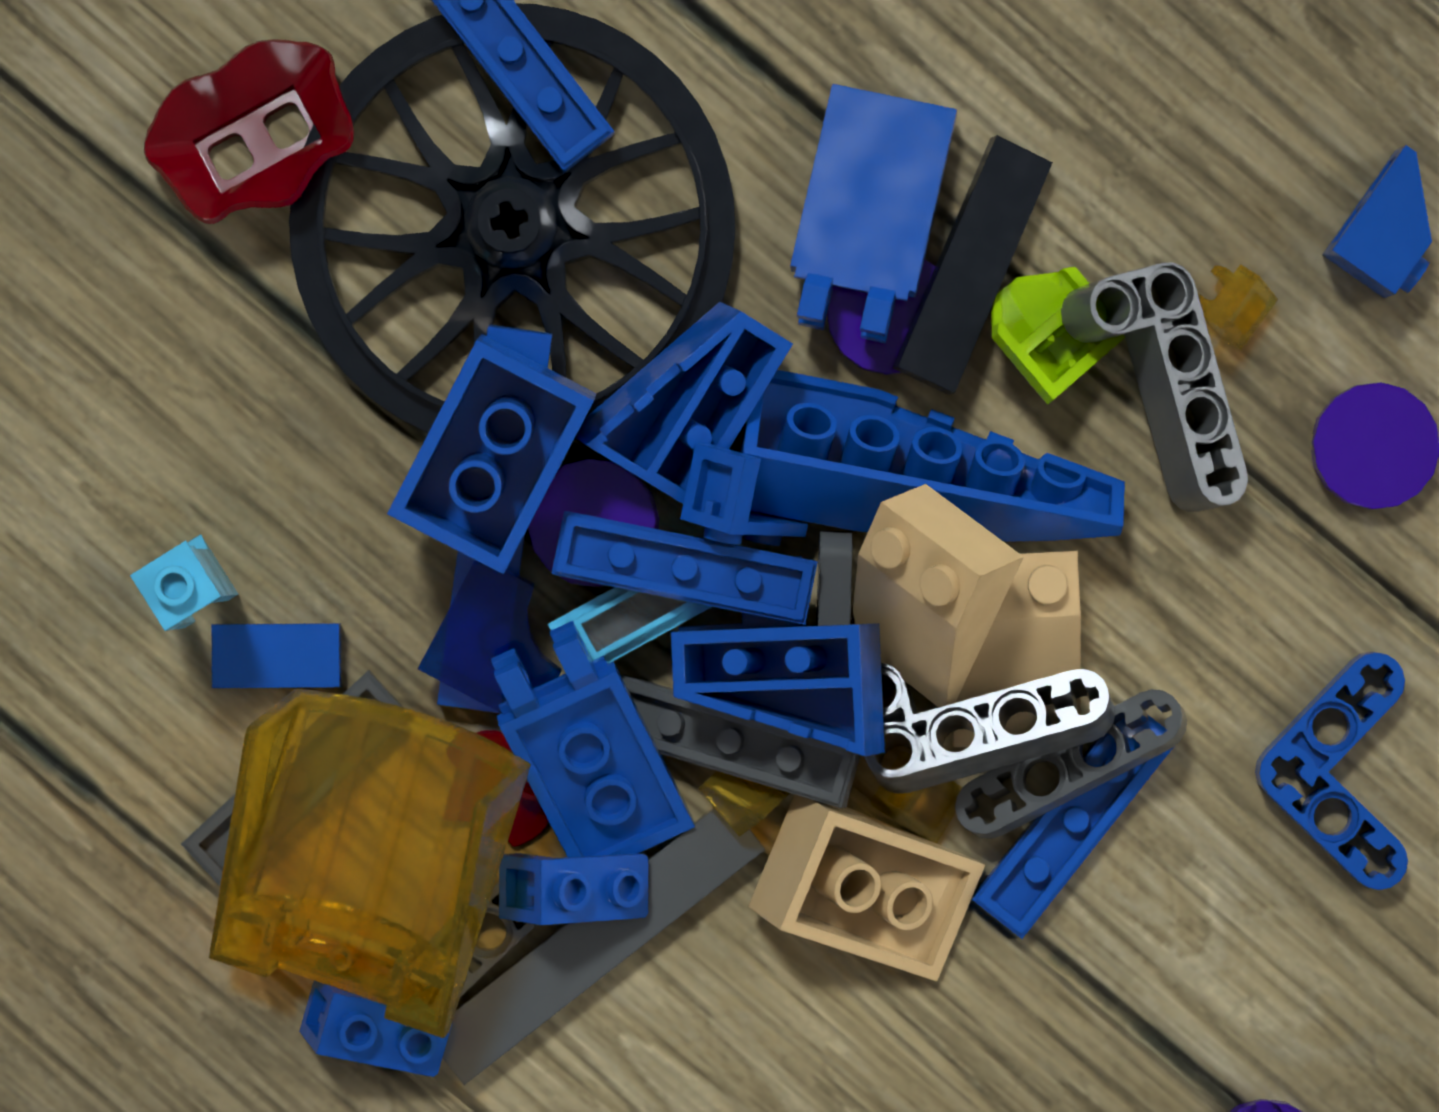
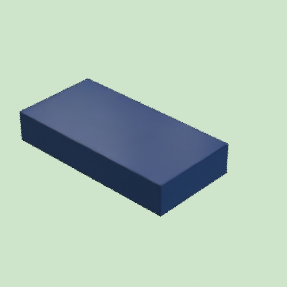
(276, 655)

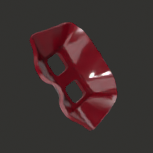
(237, 103)

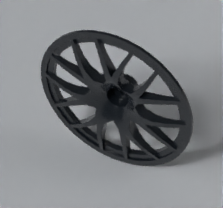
(472, 196)

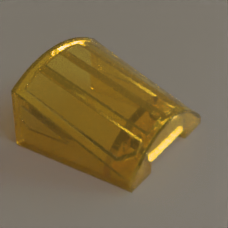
(365, 851)

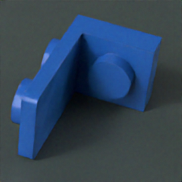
(722, 496)
(573, 888)
(356, 1031)

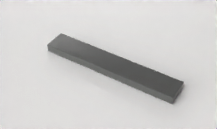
(587, 951)

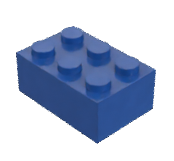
(491, 453)

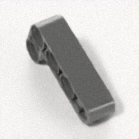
(1168, 389)
(987, 720)

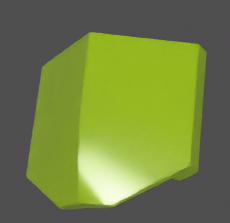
(1032, 335)

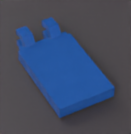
(870, 203)
(589, 753)

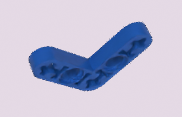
(1319, 758)

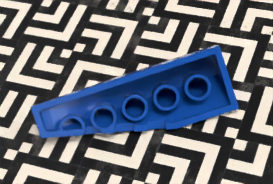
(846, 447)

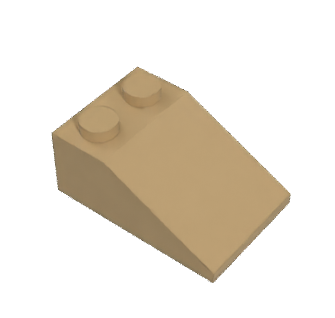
(932, 588)
(1031, 635)
(865, 887)

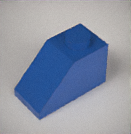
(1387, 230)

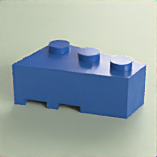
(686, 396)
(795, 678)

